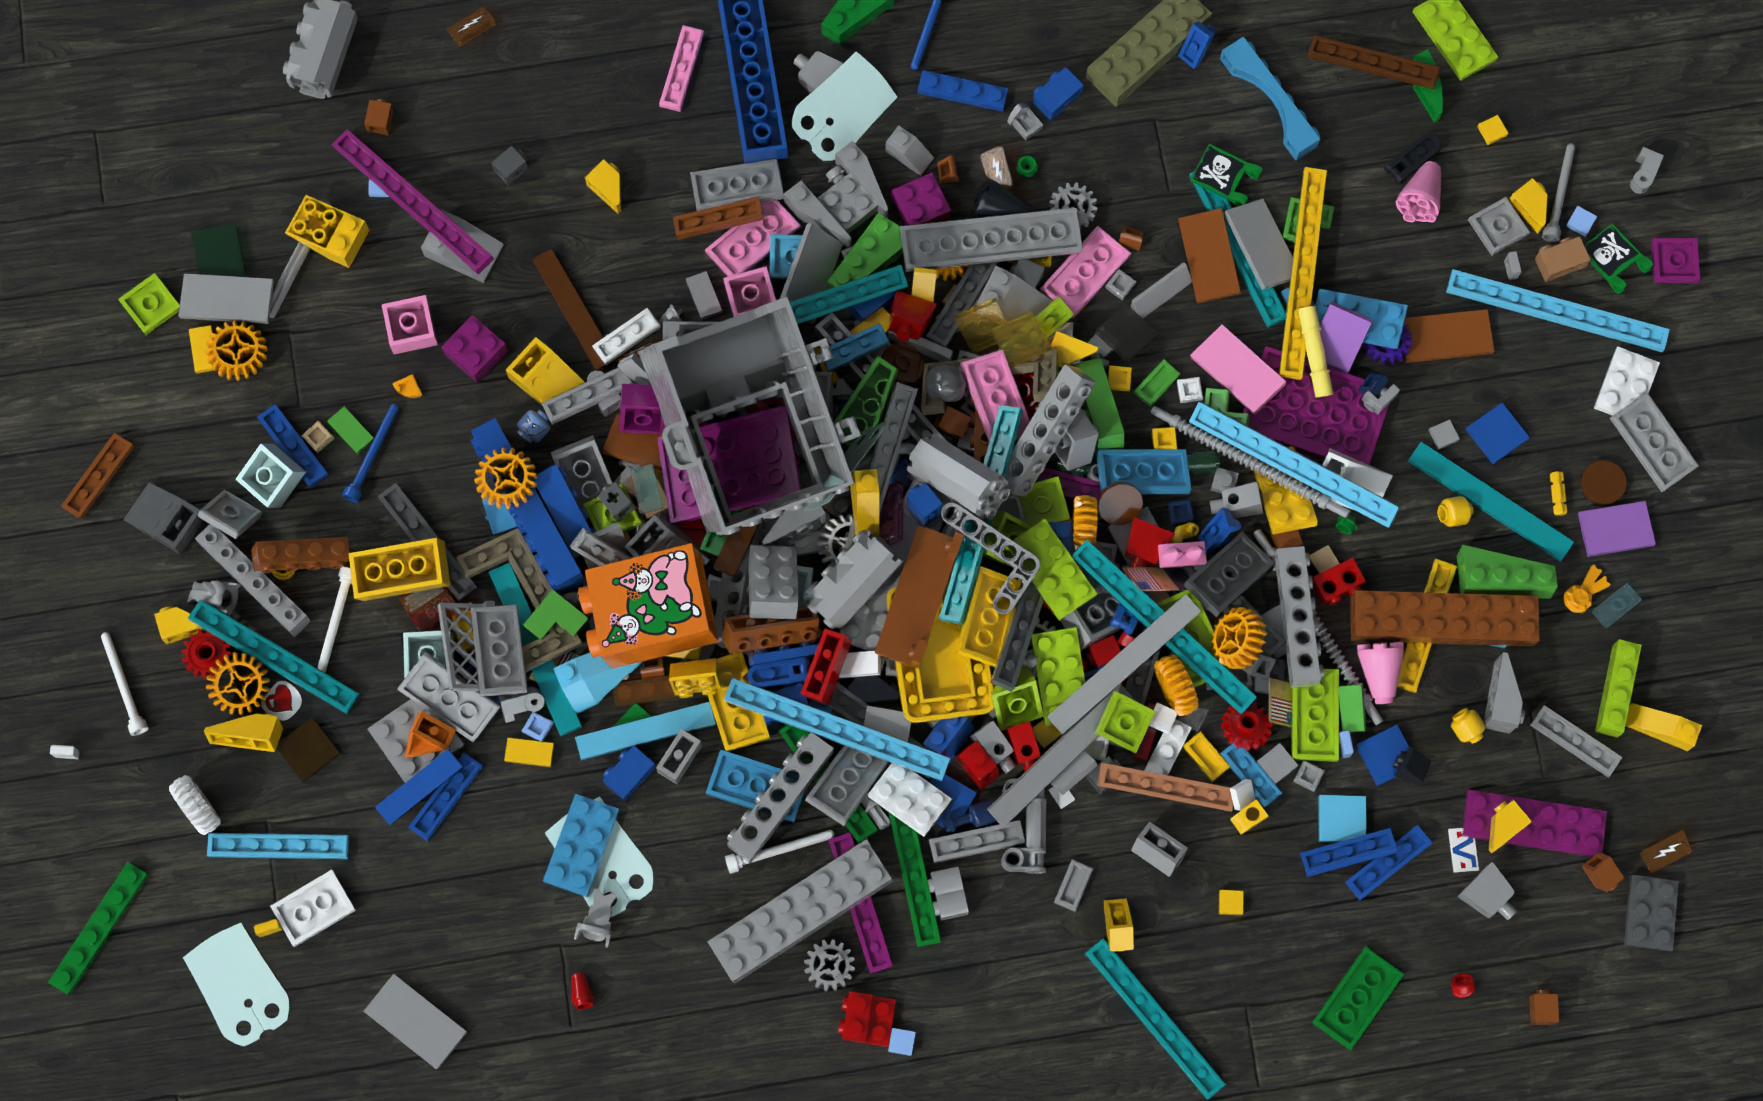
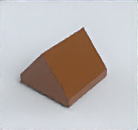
(948, 170)
(1131, 238)
(652, 668)

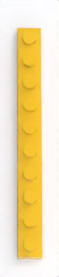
(1302, 271)

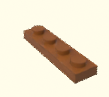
(718, 218)
(97, 476)

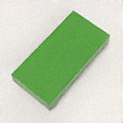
(1157, 383)
(350, 430)
(1352, 708)

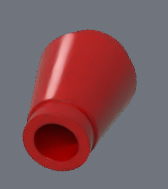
(581, 992)

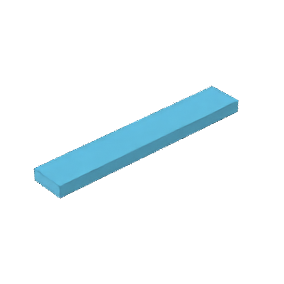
(644, 730)
(278, 846)

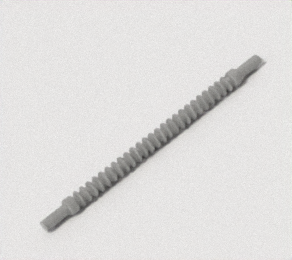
(1323, 501)
(1325, 638)

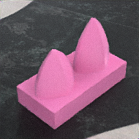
(1182, 554)

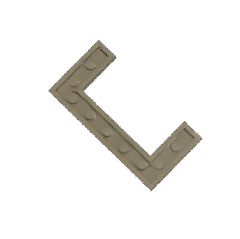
(1044, 368)
(515, 550)

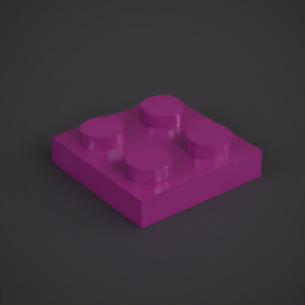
(1675, 260)

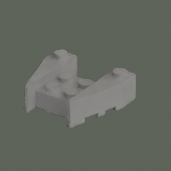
(845, 203)

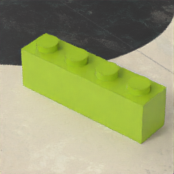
(1618, 688)

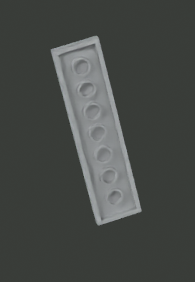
(991, 239)

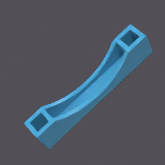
(1244, 63)

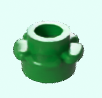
(1027, 160)
(1346, 525)

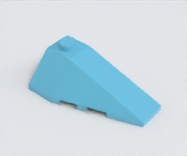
(589, 680)

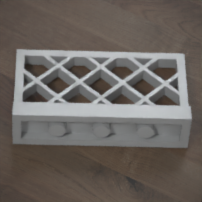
(448, 643)

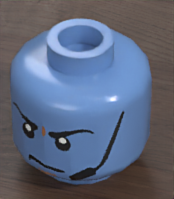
(533, 426)

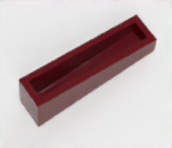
(1145, 746)

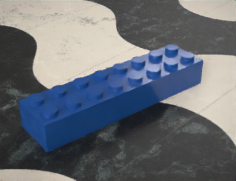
(753, 80)
(532, 517)

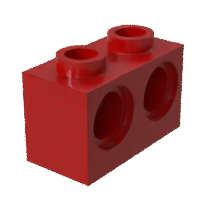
(1335, 578)

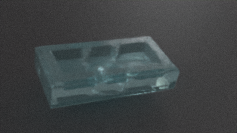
(646, 489)
(1616, 605)

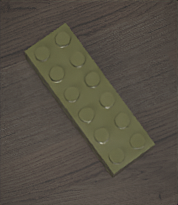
(1145, 48)

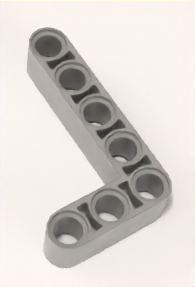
(997, 550)

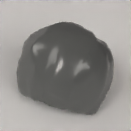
(945, 382)

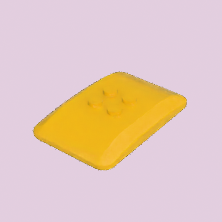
(946, 681)

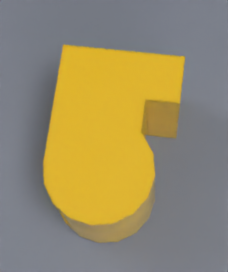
(1249, 817)

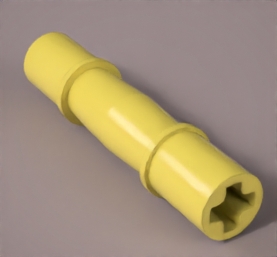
(1315, 351)

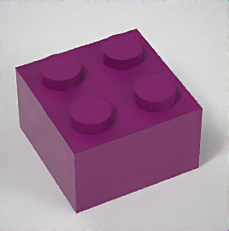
(921, 202)
(474, 349)
(639, 410)

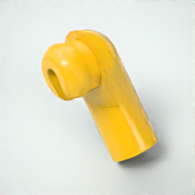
(1185, 531)

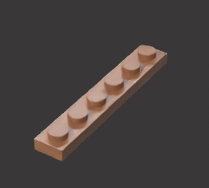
(1165, 787)

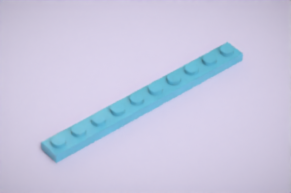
(1557, 310)
(1294, 464)
(837, 729)

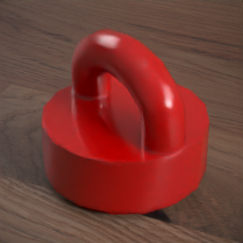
(1463, 985)

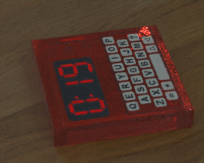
(423, 607)

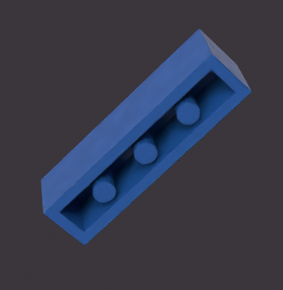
(562, 504)

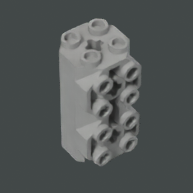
(321, 48)
(958, 477)
(853, 579)

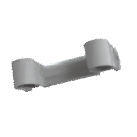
(1034, 838)

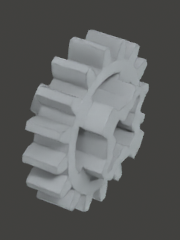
(1075, 197)
(835, 974)

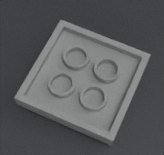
(393, 734)

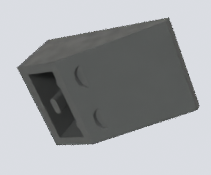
(164, 518)
(659, 536)

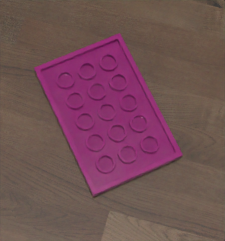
(1320, 423)
(751, 460)

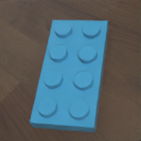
(1386, 316)
(1147, 469)
(742, 780)
(581, 845)

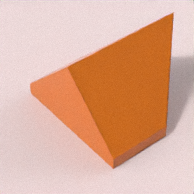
(428, 736)

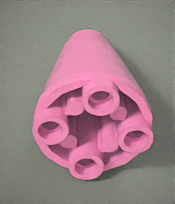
(1421, 195)
(1381, 669)

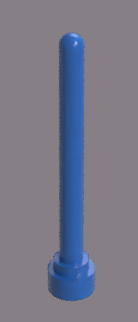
(925, 34)
(353, 491)

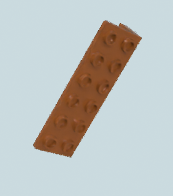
(918, 596)

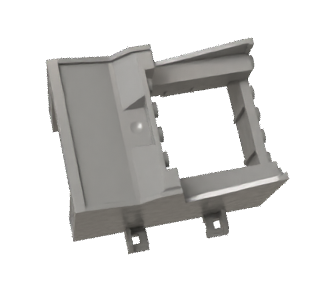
(731, 366)

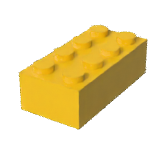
(399, 569)

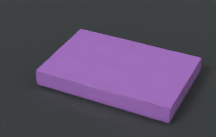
(1342, 336)
(1616, 528)

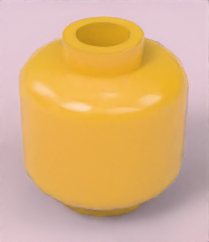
(1455, 511)
(1468, 726)

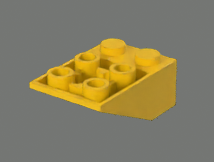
(328, 230)
(542, 372)
(695, 677)

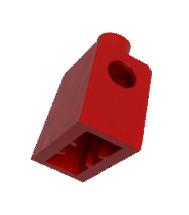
(910, 316)
(1144, 542)
(1022, 736)
(978, 765)

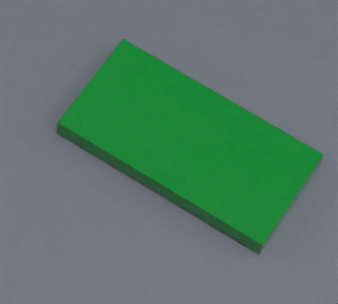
(1358, 998)

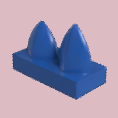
(1196, 44)
(1218, 529)

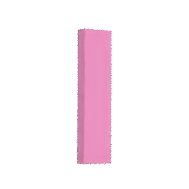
(681, 68)

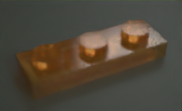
(643, 691)

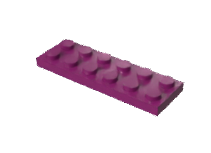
(1552, 825)

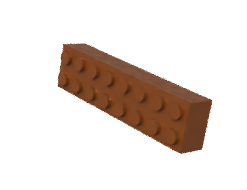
(1444, 618)

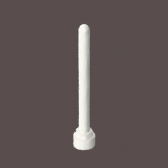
(346, 581)
(136, 723)
(735, 862)

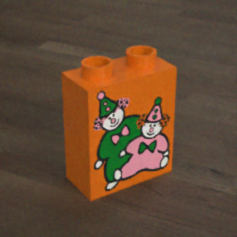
(648, 606)

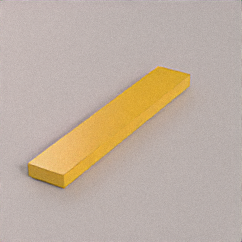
(1417, 653)

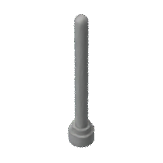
(1552, 230)

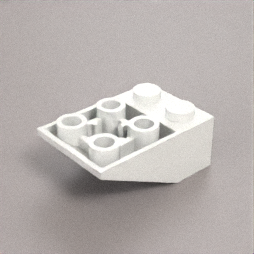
(1358, 472)

